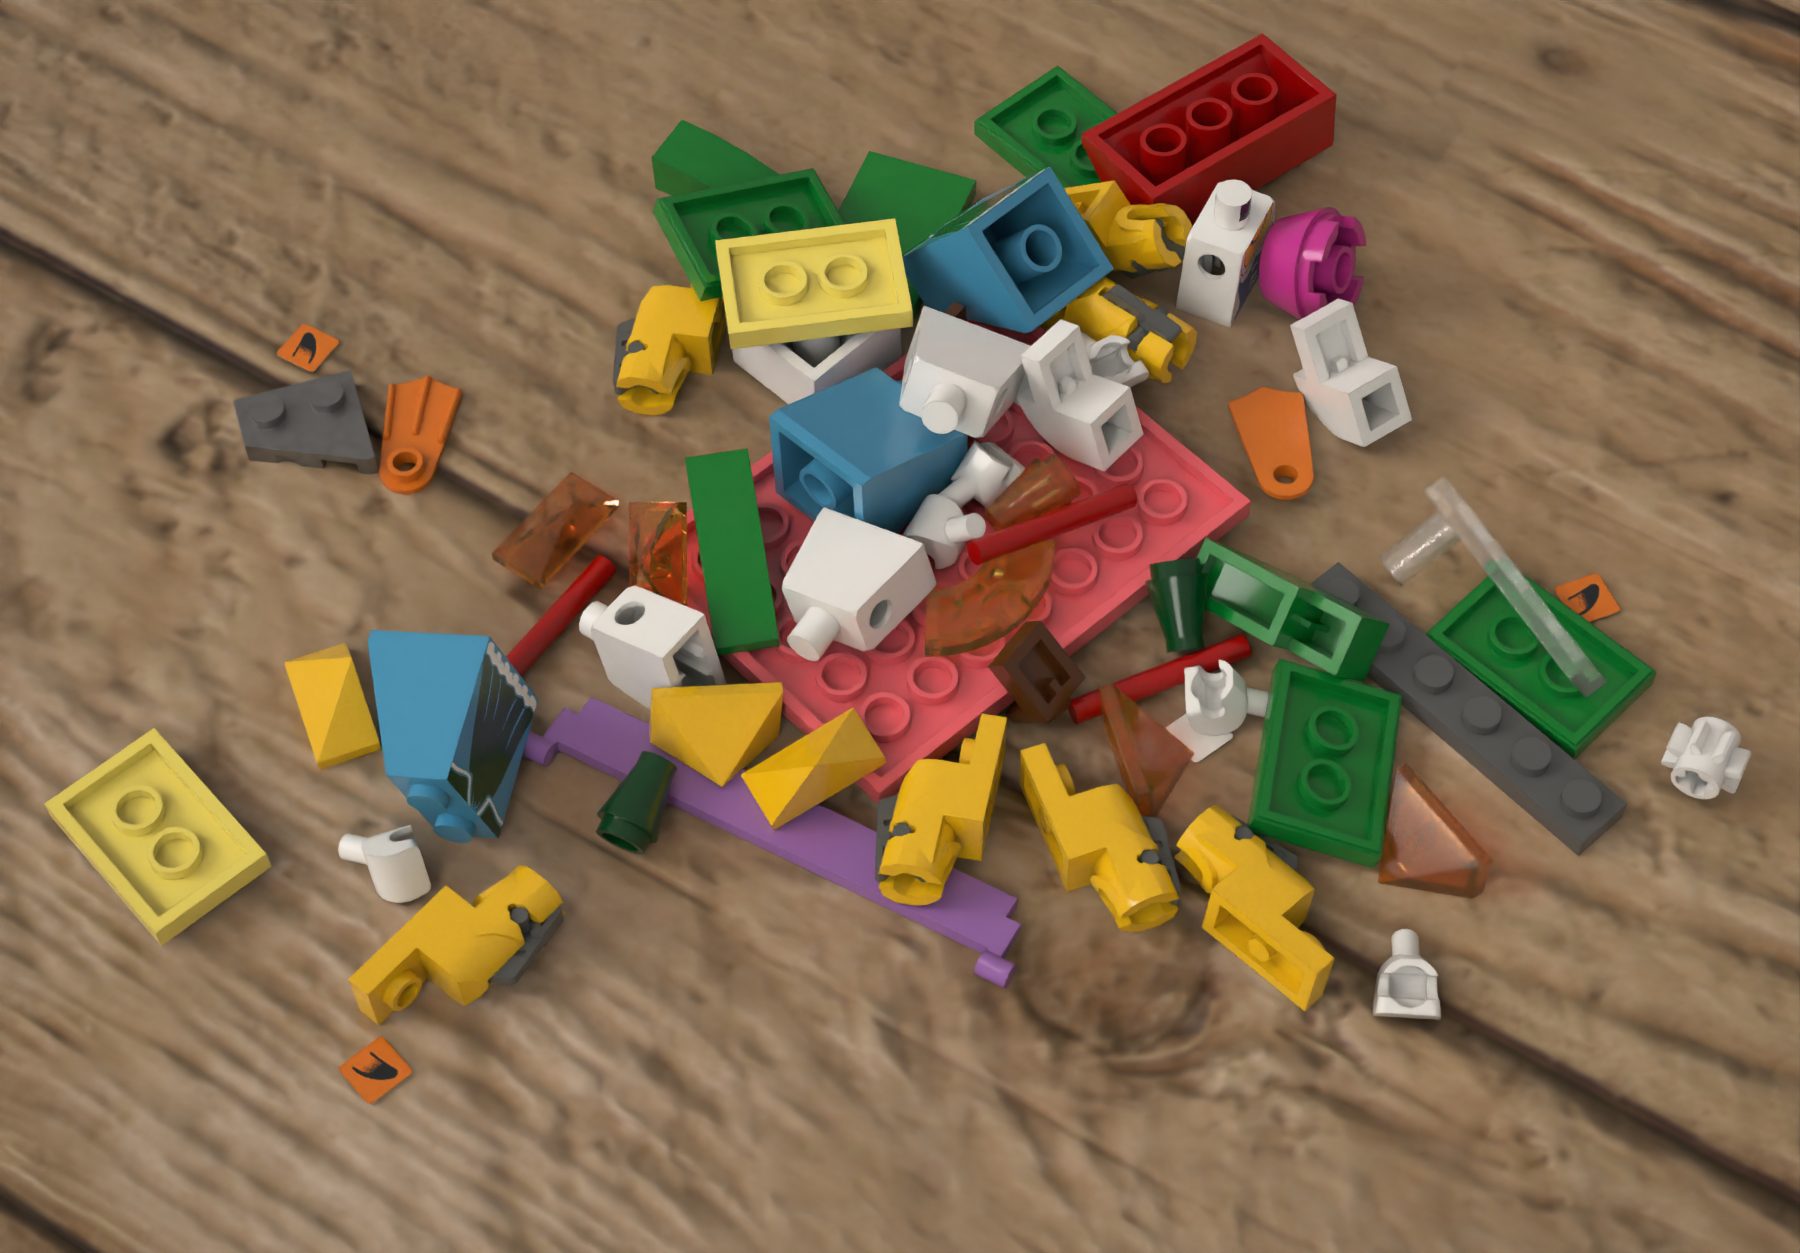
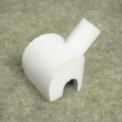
(1111, 360)
(982, 475)
(944, 529)
(1220, 700)
(392, 863)
(1406, 982)

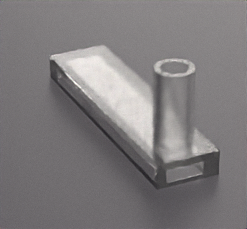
(1459, 522)

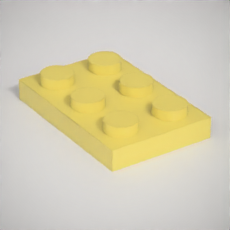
(813, 283)
(158, 836)

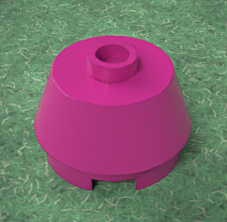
(1311, 261)

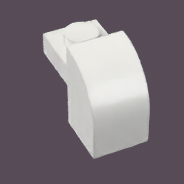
(1339, 382)
(1071, 406)

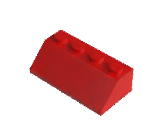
(1229, 120)

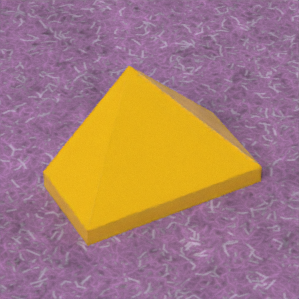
(332, 706)
(716, 725)
(813, 768)

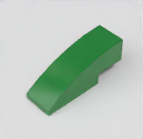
(700, 160)
(732, 552)
(1290, 612)

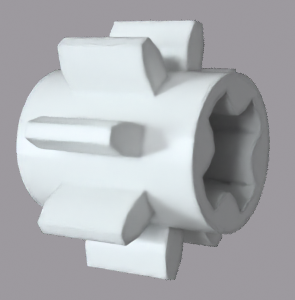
(1706, 758)

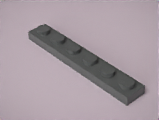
(1482, 725)

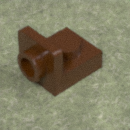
(1036, 675)

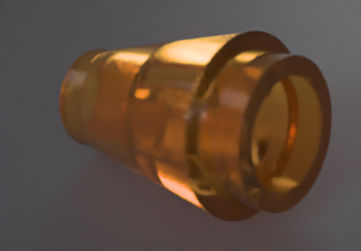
(1035, 491)

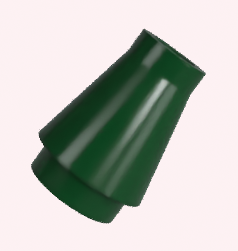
(1179, 601)
(637, 806)

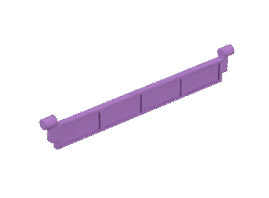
(815, 840)

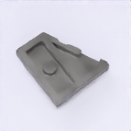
(307, 424)

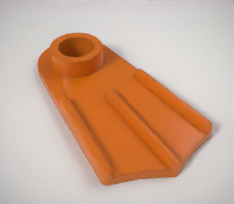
(416, 432)
(1275, 440)

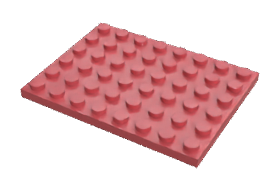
(930, 704)

